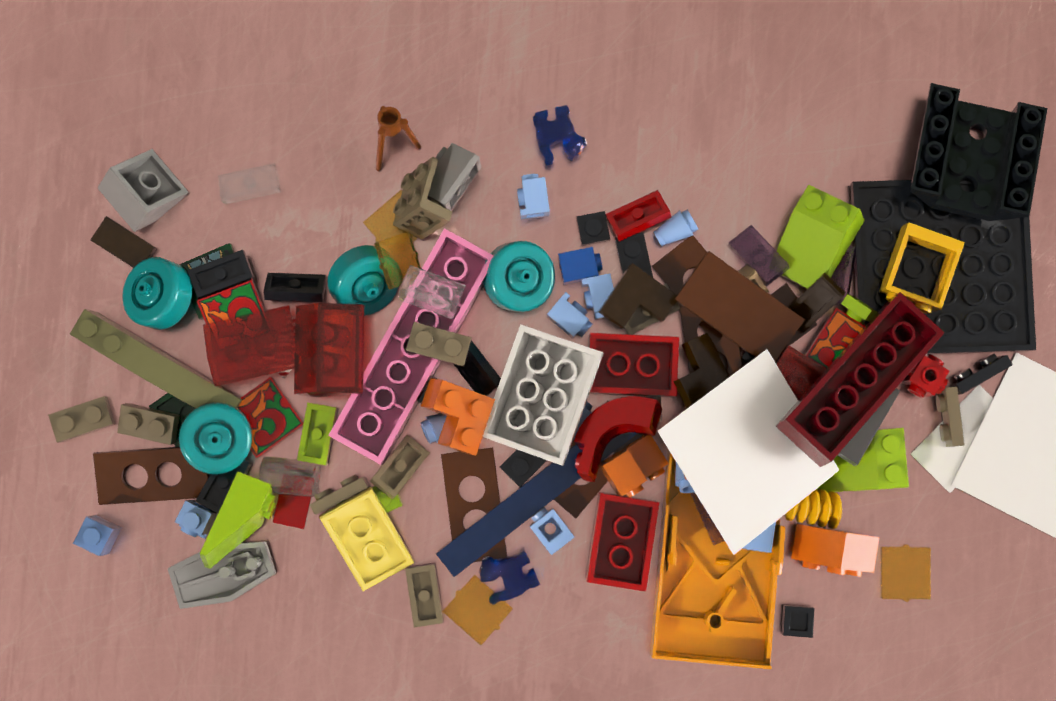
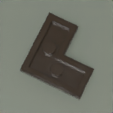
(635, 290)
(707, 369)

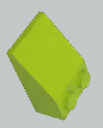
(818, 235)
(879, 468)
(239, 517)

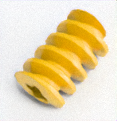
(820, 507)

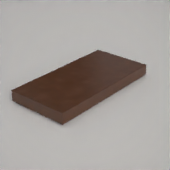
(738, 308)

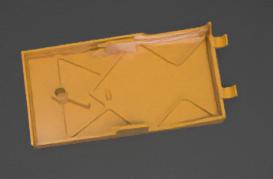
(706, 598)

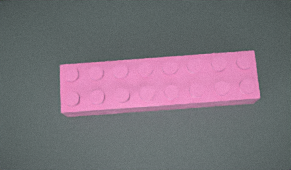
(398, 377)

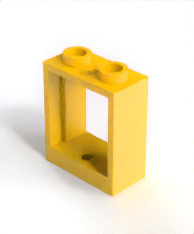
(931, 240)

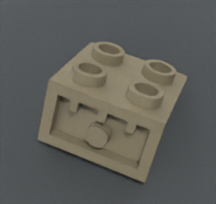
(413, 209)

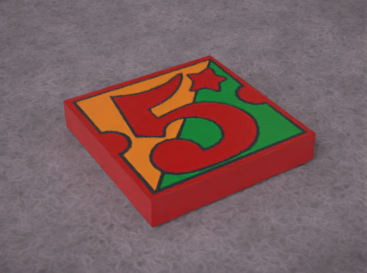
(231, 303)
(833, 338)
(269, 416)

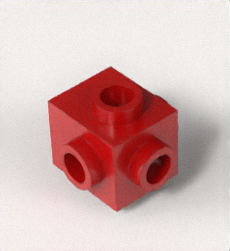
(917, 381)

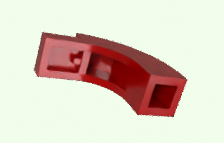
(607, 422)

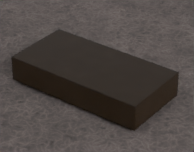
(122, 242)
(816, 300)

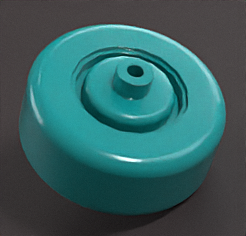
(519, 276)
(359, 280)
(157, 293)
(215, 438)

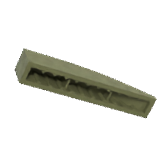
(148, 361)

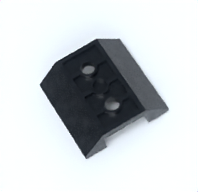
(998, 165)

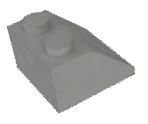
(453, 175)
(142, 189)

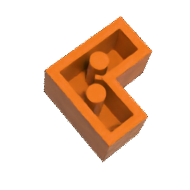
(464, 411)
(632, 465)
(838, 550)

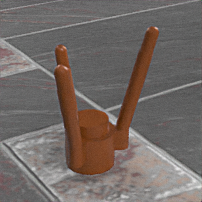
(389, 125)

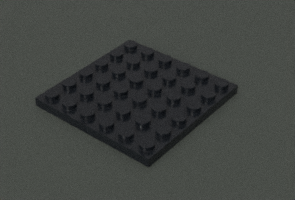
(992, 284)

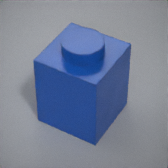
(579, 265)

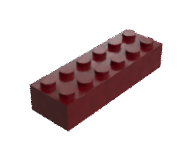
(860, 380)

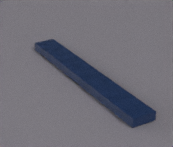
(517, 509)

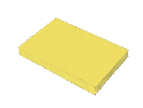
(366, 538)

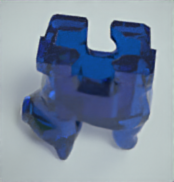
(557, 131)
(513, 578)

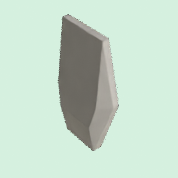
(227, 580)

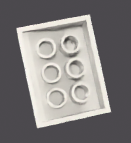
(542, 394)

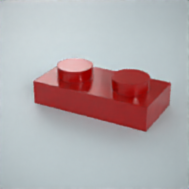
(638, 215)

